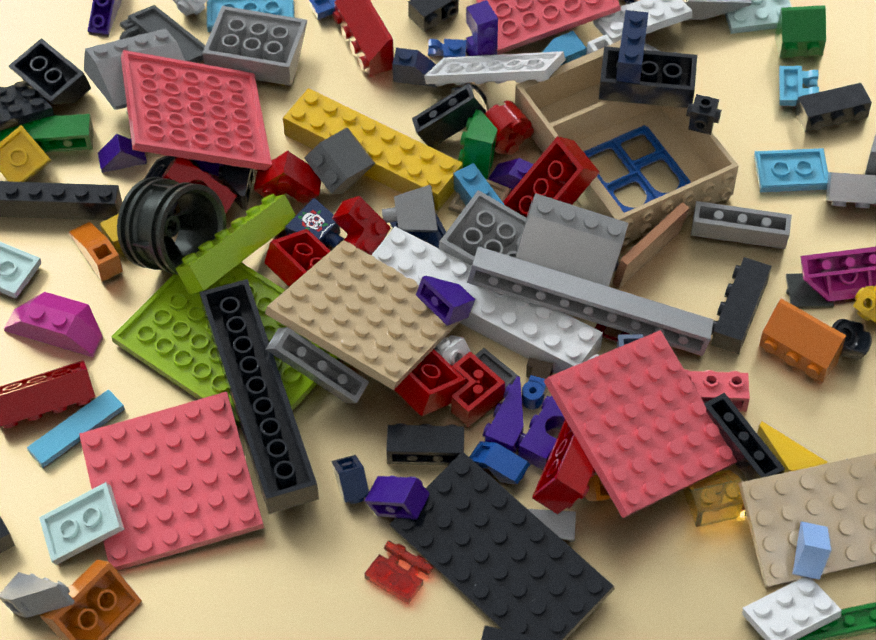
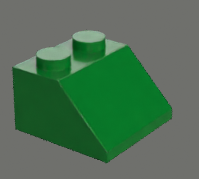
(801, 31)

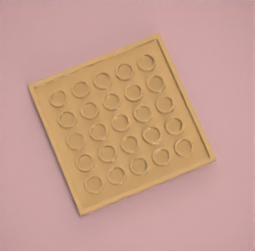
(362, 314)

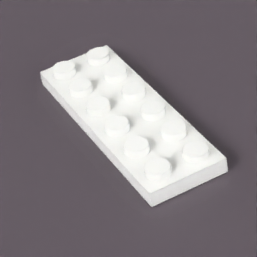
(495, 68)

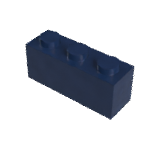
(632, 46)

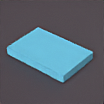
(791, 170)

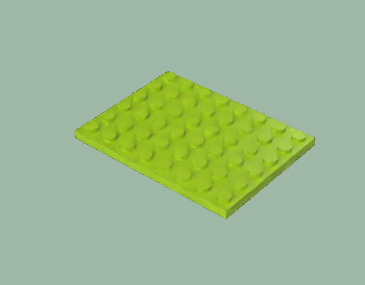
(177, 343)

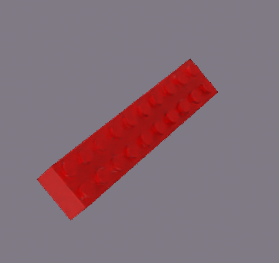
(431, 381)

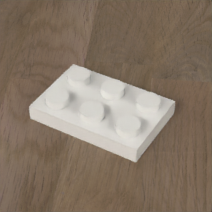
(792, 611)

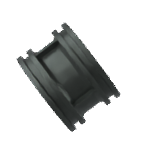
(148, 223)

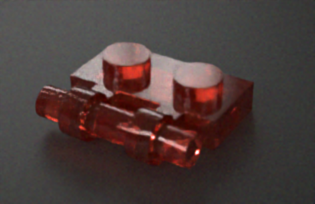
(394, 578)

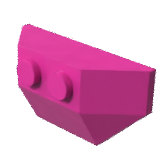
(840, 273)
(57, 323)

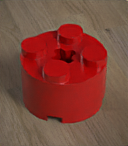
(511, 125)

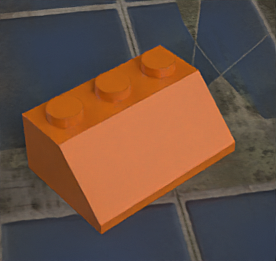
(802, 340)
(99, 606)

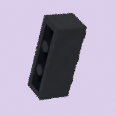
(833, 107)
(448, 115)
(424, 444)

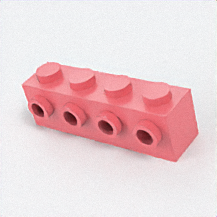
(712, 384)

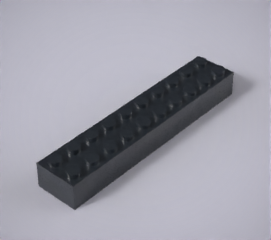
(259, 397)

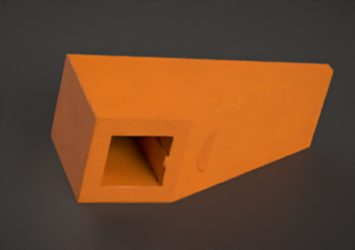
(97, 250)

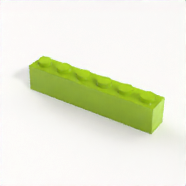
(236, 243)

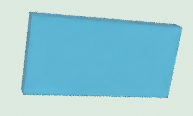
(276, 7)

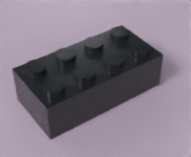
(664, 79)

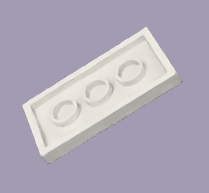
(661, 15)

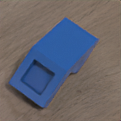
(500, 461)

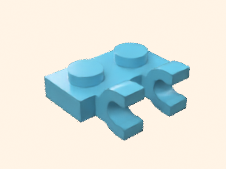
(791, 84)

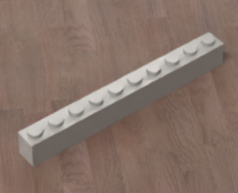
(589, 300)

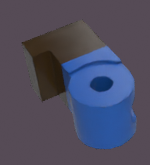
(535, 389)

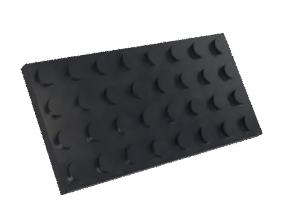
(502, 555)

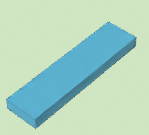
(67, 433)

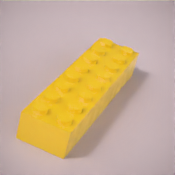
(399, 159)

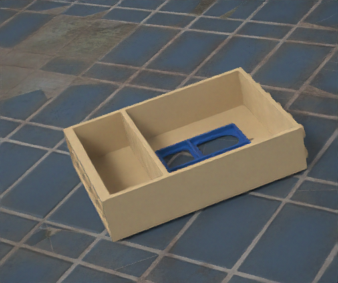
(571, 109)

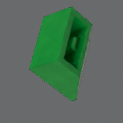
(478, 143)

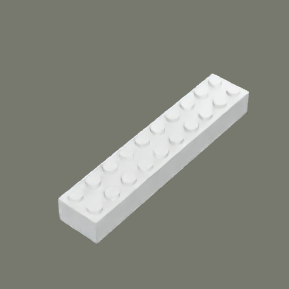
(504, 319)

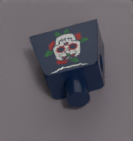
(318, 221)

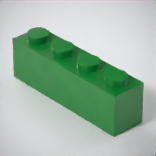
(59, 132)

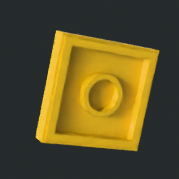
(21, 156)

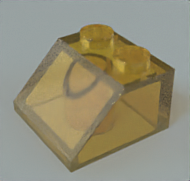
(715, 499)

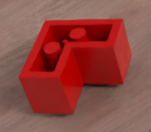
(288, 176)
(362, 224)
(480, 390)

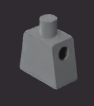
(413, 211)

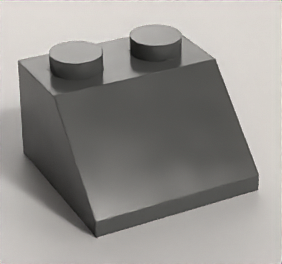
(339, 161)

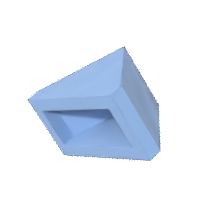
(811, 550)

